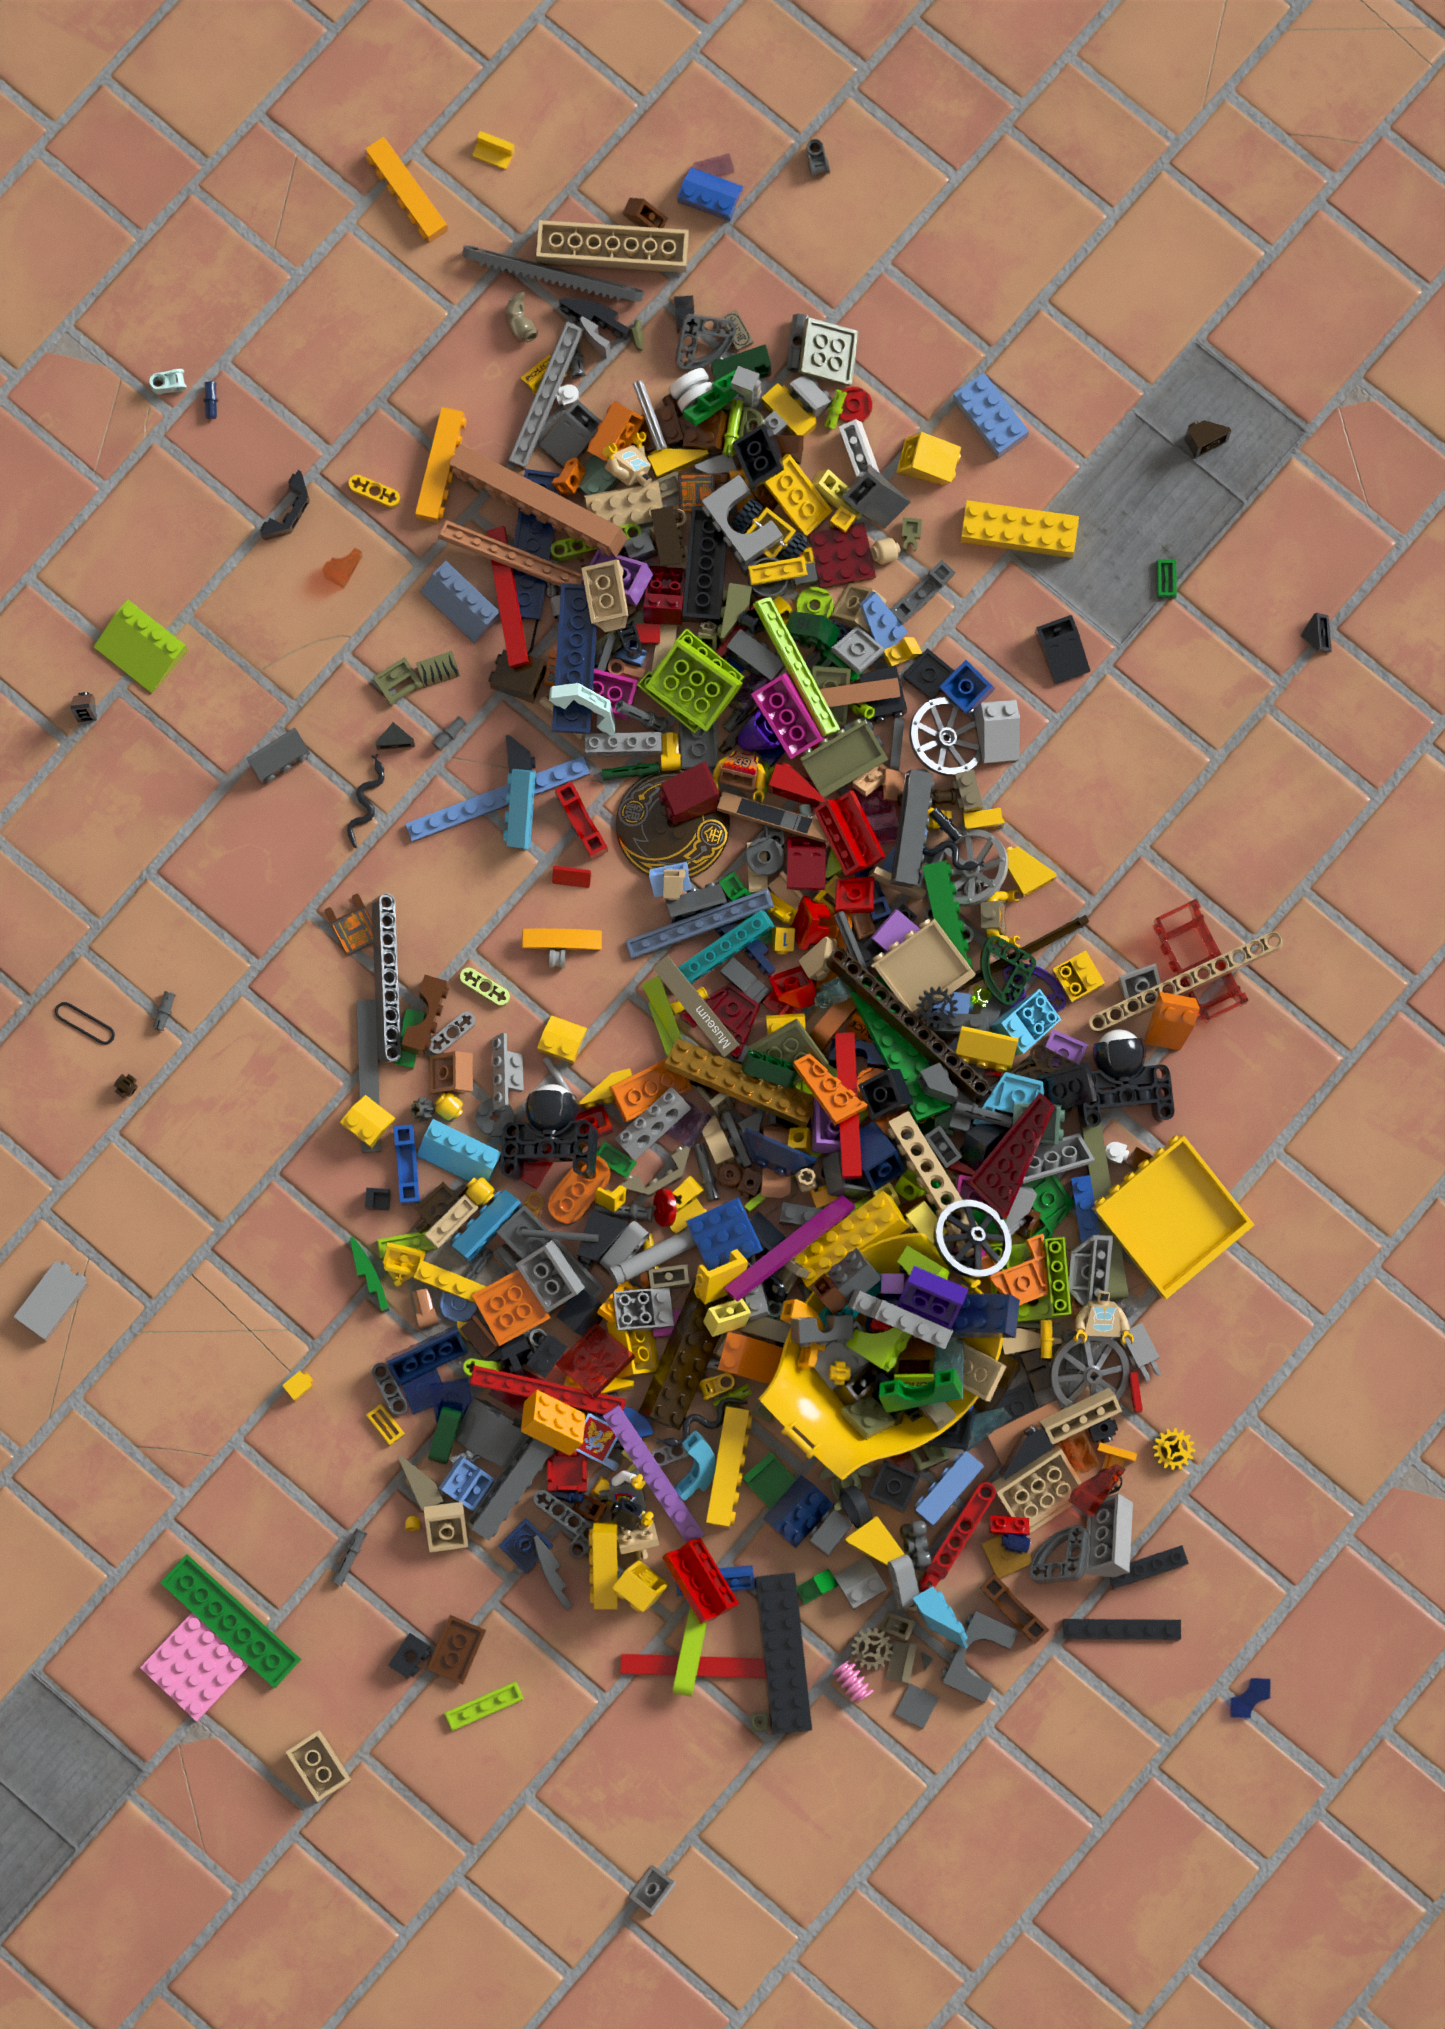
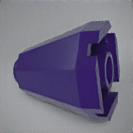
(757, 734)

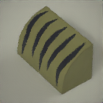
(438, 669)

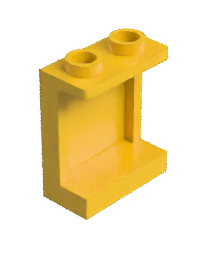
(711, 1283)

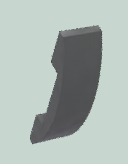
(923, 592)

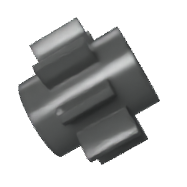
(422, 1109)

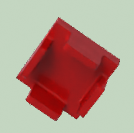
(806, 923)
(567, 1472)

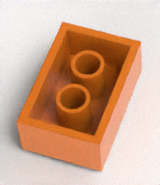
(616, 428)

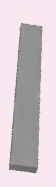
(546, 395)

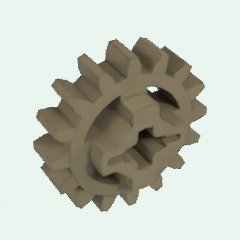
(866, 1640)

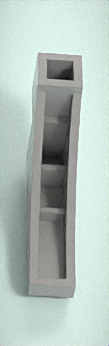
(899, 1318)

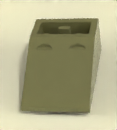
(737, 600)

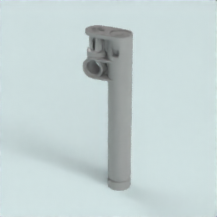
(652, 1256)

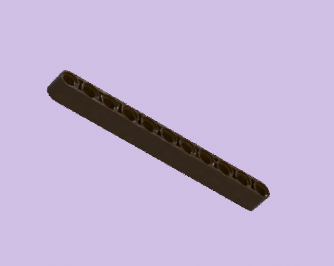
(903, 1015)

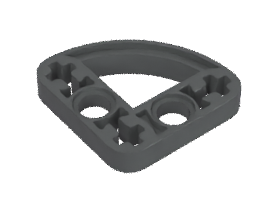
(698, 328)
(1038, 1563)

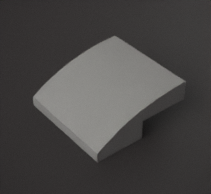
(592, 335)

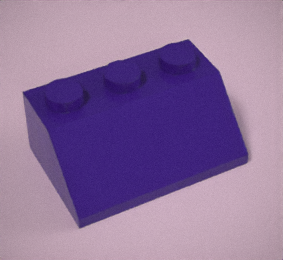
(932, 1297)

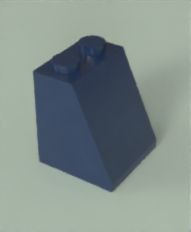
(878, 1157)

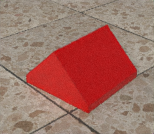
(599, 1118)

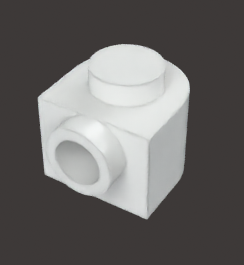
(567, 396)
(1116, 1152)

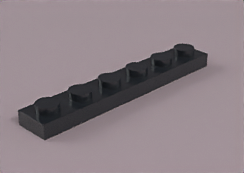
(1122, 1629)

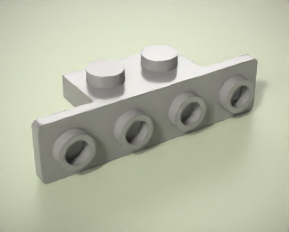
(506, 1071)

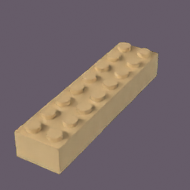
(612, 246)

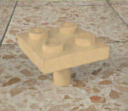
(637, 1540)

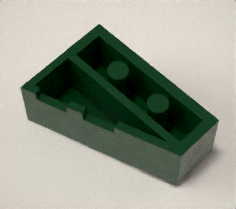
(753, 360)

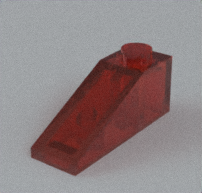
(1093, 1492)

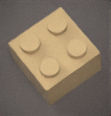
(445, 1527)

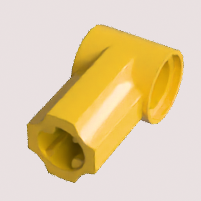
(670, 754)

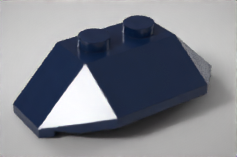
(775, 1155)

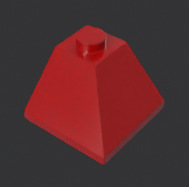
(794, 987)

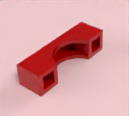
(581, 821)

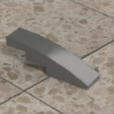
(549, 1565)

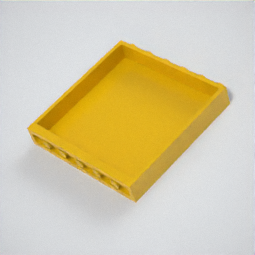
(1172, 1216)

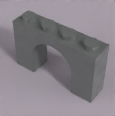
(957, 1675)

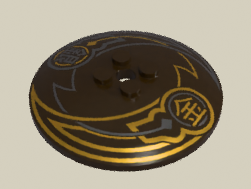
(653, 844)

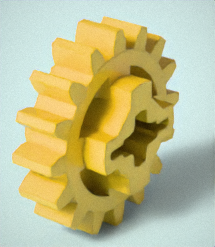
(1165, 1445)

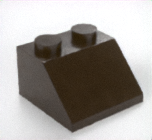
(1205, 437)

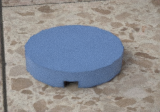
(461, 1311)

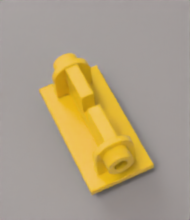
(782, 910)

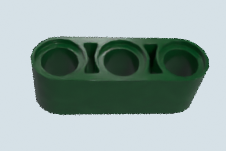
(769, 1068)
(444, 1435)

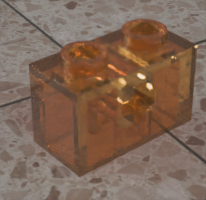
(1080, 1452)

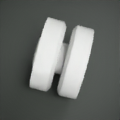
(689, 388)

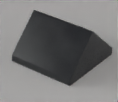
(581, 1313)

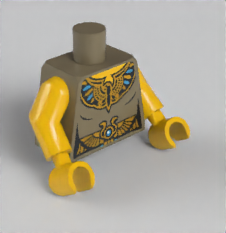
(994, 916)

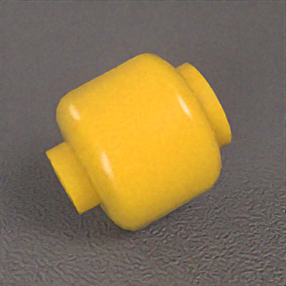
(448, 1106)
(480, 1191)

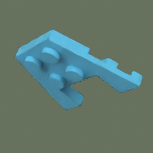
(1009, 1090)

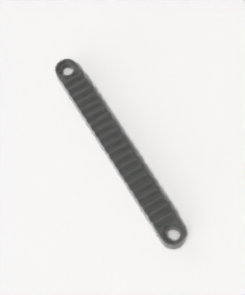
(552, 273)

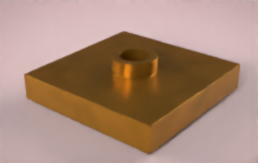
(1004, 1561)

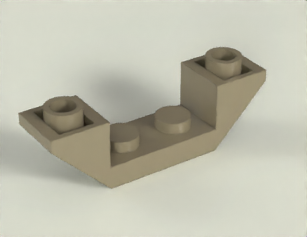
(680, 1159)

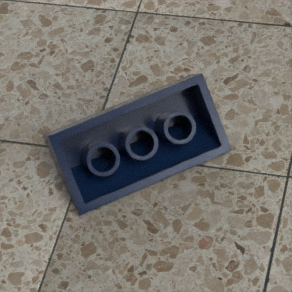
(426, 1355)

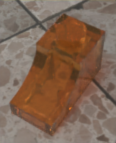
(341, 569)

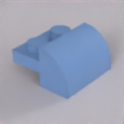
(466, 1483)

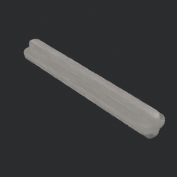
(649, 415)

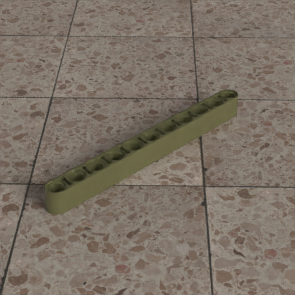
(1101, 1184)

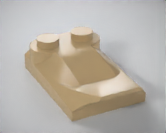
(606, 595)

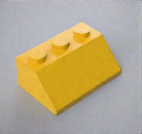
(986, 1049)
(642, 1346)

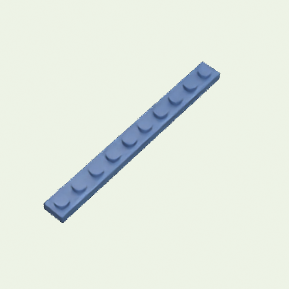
(493, 800)

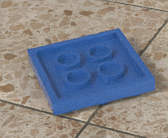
(722, 1231)

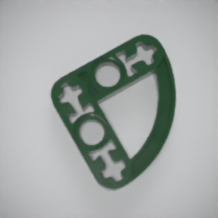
(1018, 969)

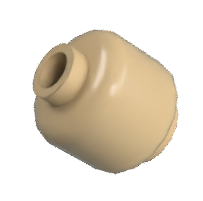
(885, 551)

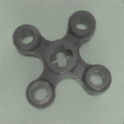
(915, 1543)

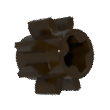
(125, 1085)

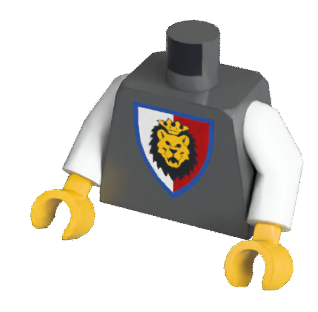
(630, 1487)

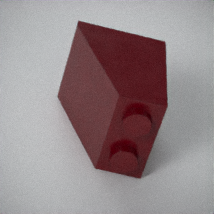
(689, 794)

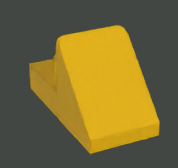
(902, 652)

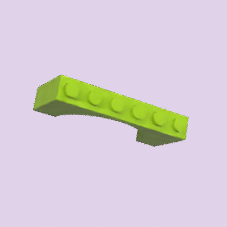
(886, 1347)

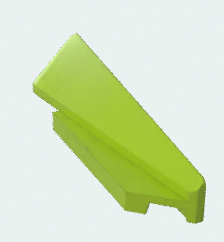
(662, 1013)

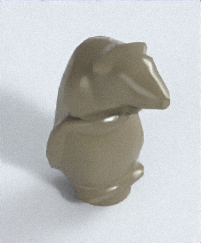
(521, 326)

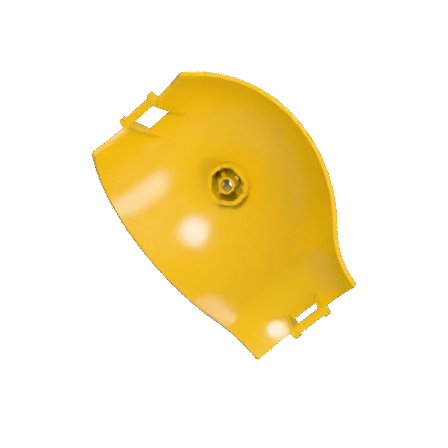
(805, 1401)

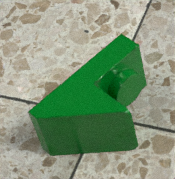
(817, 1586)

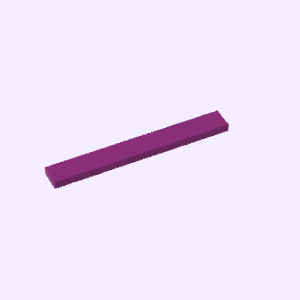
(789, 1248)

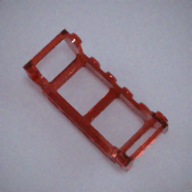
(1199, 924)

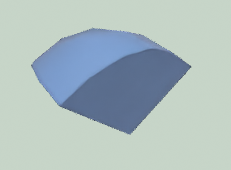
(621, 655)

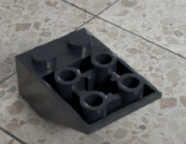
(1062, 649)

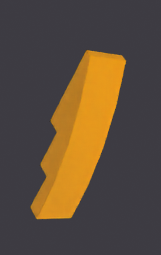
(561, 939)

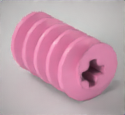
(852, 1682)

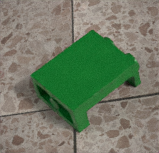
(769, 1480)

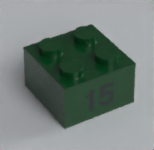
(812, 630)

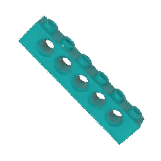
(726, 946)

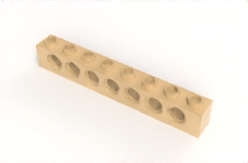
(906, 1124)

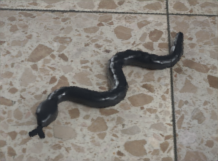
(365, 802)
(968, 866)
(672, 1442)

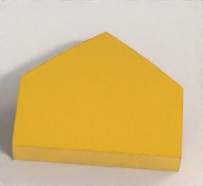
(401, 1262)

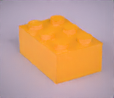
(553, 1422)

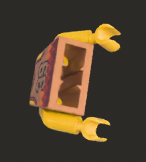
(741, 770)

